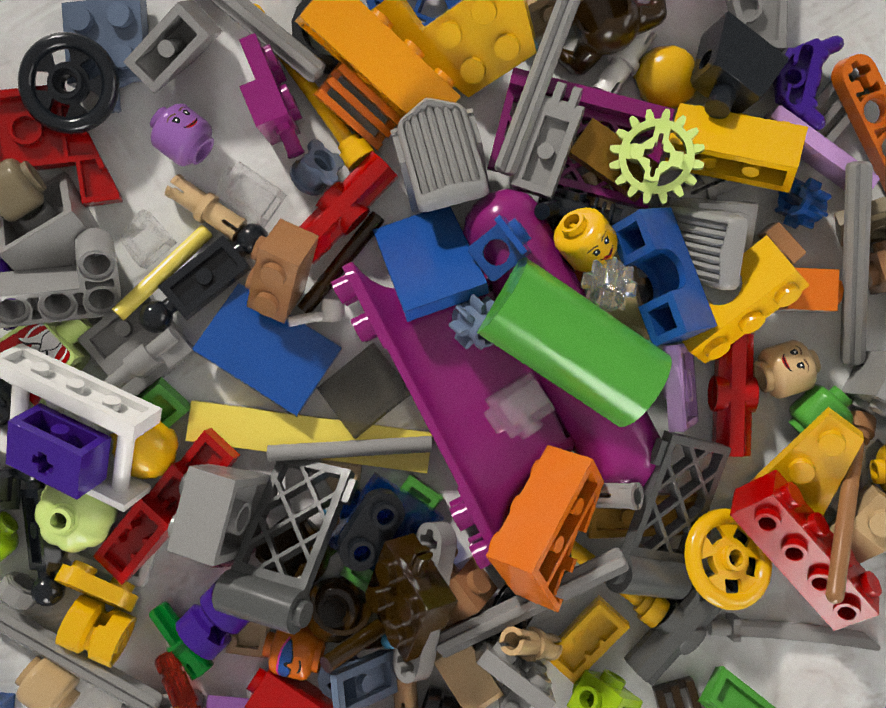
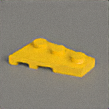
(819, 458)

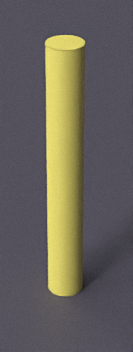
(162, 272)

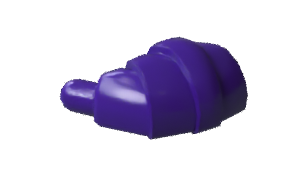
(801, 77)

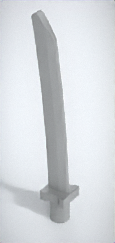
(735, 628)

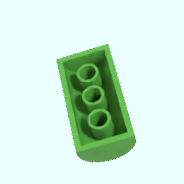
(576, 344)

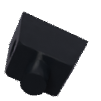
(734, 67)

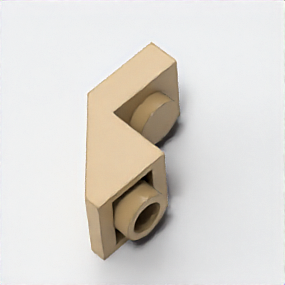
(466, 679)

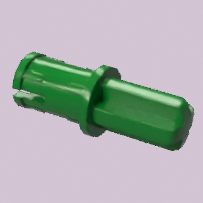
(165, 620)

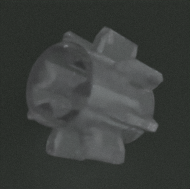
(609, 284)

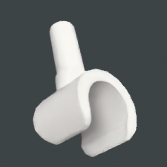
(331, 312)

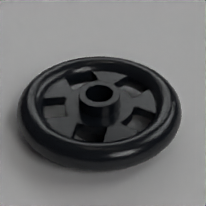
(39, 102)

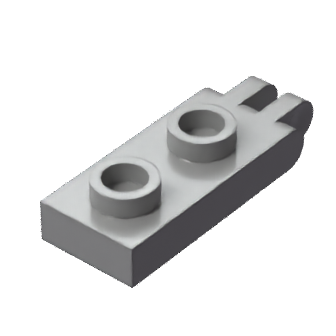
(549, 143)

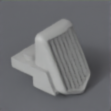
(440, 155)
(716, 237)

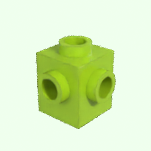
(602, 691)

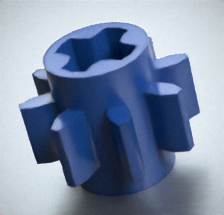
(803, 204)

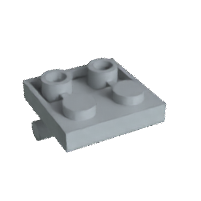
(132, 354)
(523, 681)

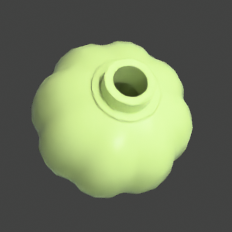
(73, 522)

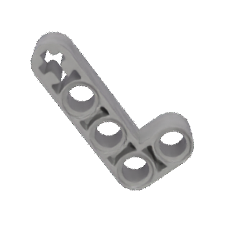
(75, 284)

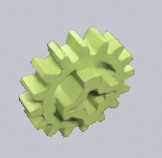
(677, 160)

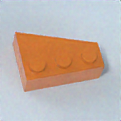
(544, 524)

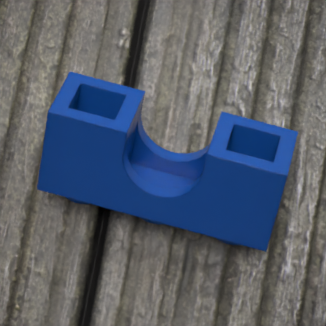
(656, 246)

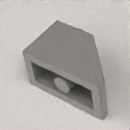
(172, 45)

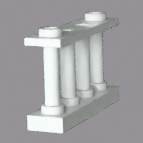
(91, 400)

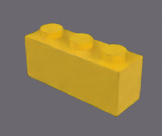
(744, 147)

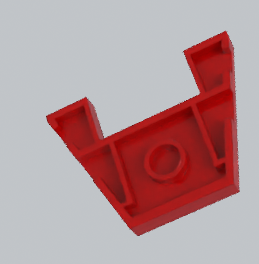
(45, 149)

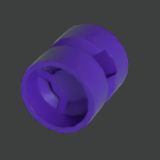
(206, 629)

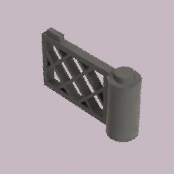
(657, 569)
(276, 597)

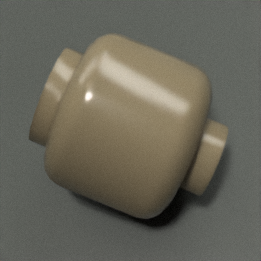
(19, 189)

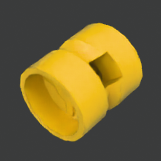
(94, 629)

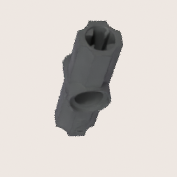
(676, 634)

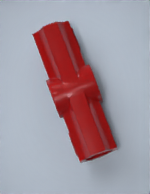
(348, 202)
(734, 397)

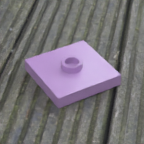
(681, 389)

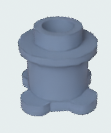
(316, 169)

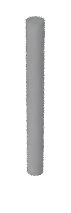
(349, 448)

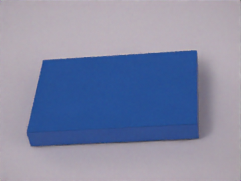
(429, 262)
(266, 354)

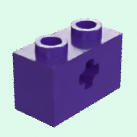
(57, 450)

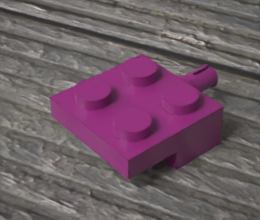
(268, 101)

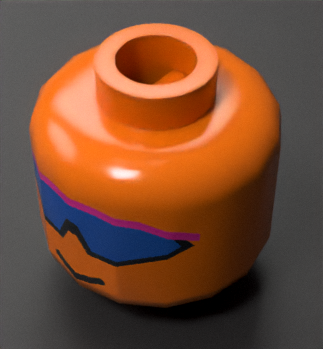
(293, 654)

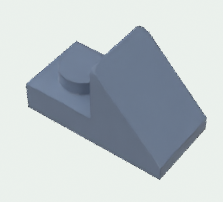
(364, 680)

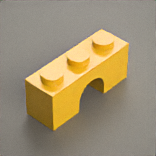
(767, 285)

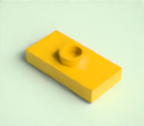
(589, 638)

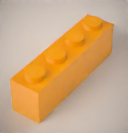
(376, 53)

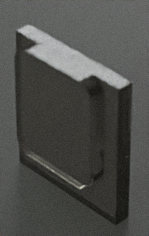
(364, 390)

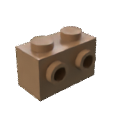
(280, 270)

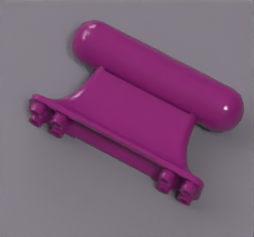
(454, 382)

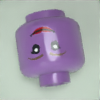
(181, 134)

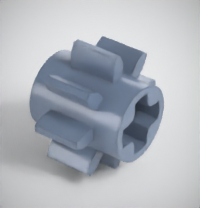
(467, 320)

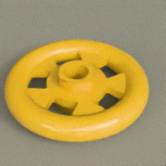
(714, 587)

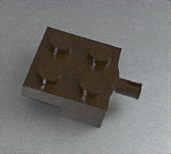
(409, 595)

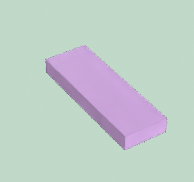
(818, 150)

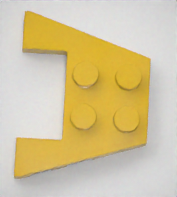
(469, 41)

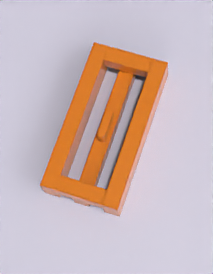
(331, 81)

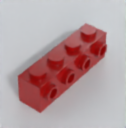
(801, 548)

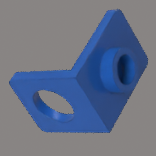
(513, 235)

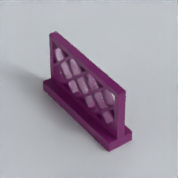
(607, 108)

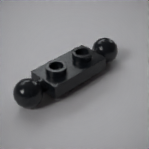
(201, 279)
(41, 555)

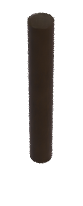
(346, 255)
(352, 646)

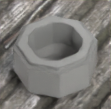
(16, 590)

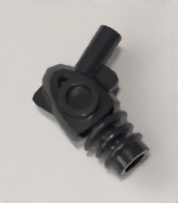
(570, 200)

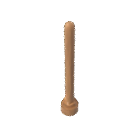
(846, 513)

